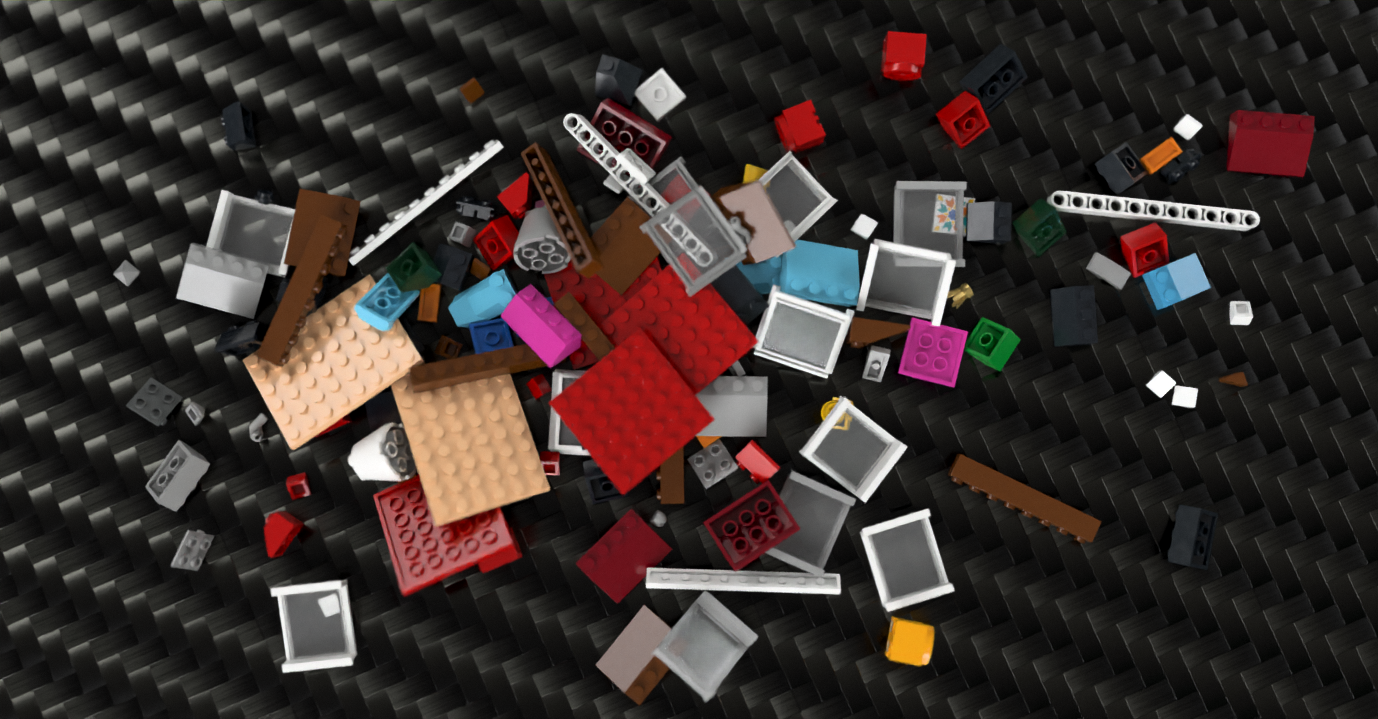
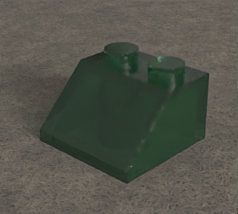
(1040, 226)
(413, 269)

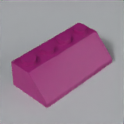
(541, 326)

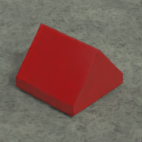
(538, 386)

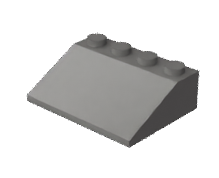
(222, 280)
(736, 405)

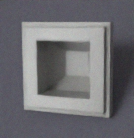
(126, 273)
(195, 412)

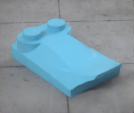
(763, 273)
(483, 300)
(384, 304)

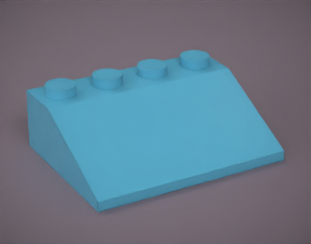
(821, 273)

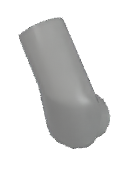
(741, 232)
(256, 427)

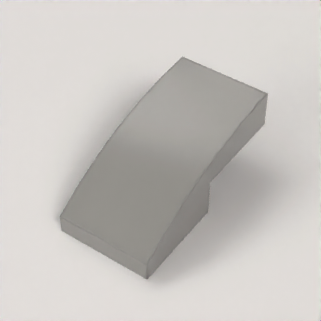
(1108, 270)

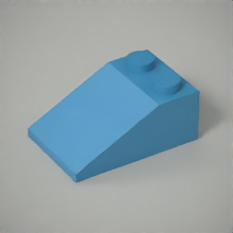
(1176, 281)

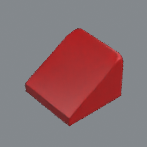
(550, 462)
(298, 486)

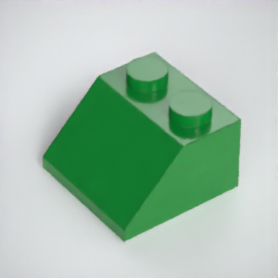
(991, 343)

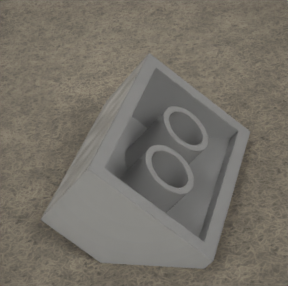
(177, 476)

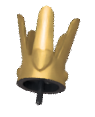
(960, 294)

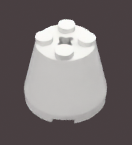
(384, 455)

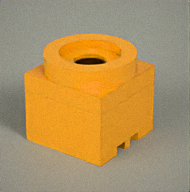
(909, 641)

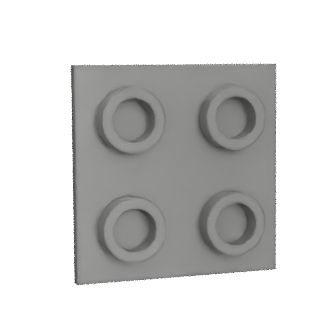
(712, 463)
(192, 550)

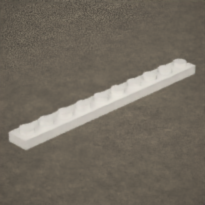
(431, 196)
(742, 581)

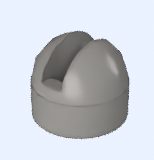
(658, 519)

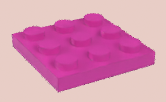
(932, 352)

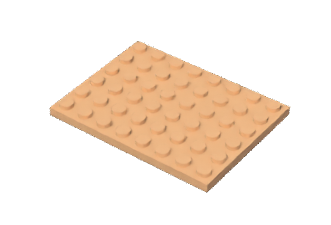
(332, 367)
(470, 446)

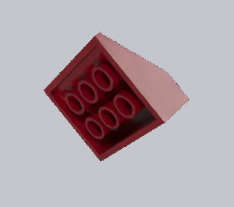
(626, 131)
(1269, 143)
(751, 526)
(623, 556)

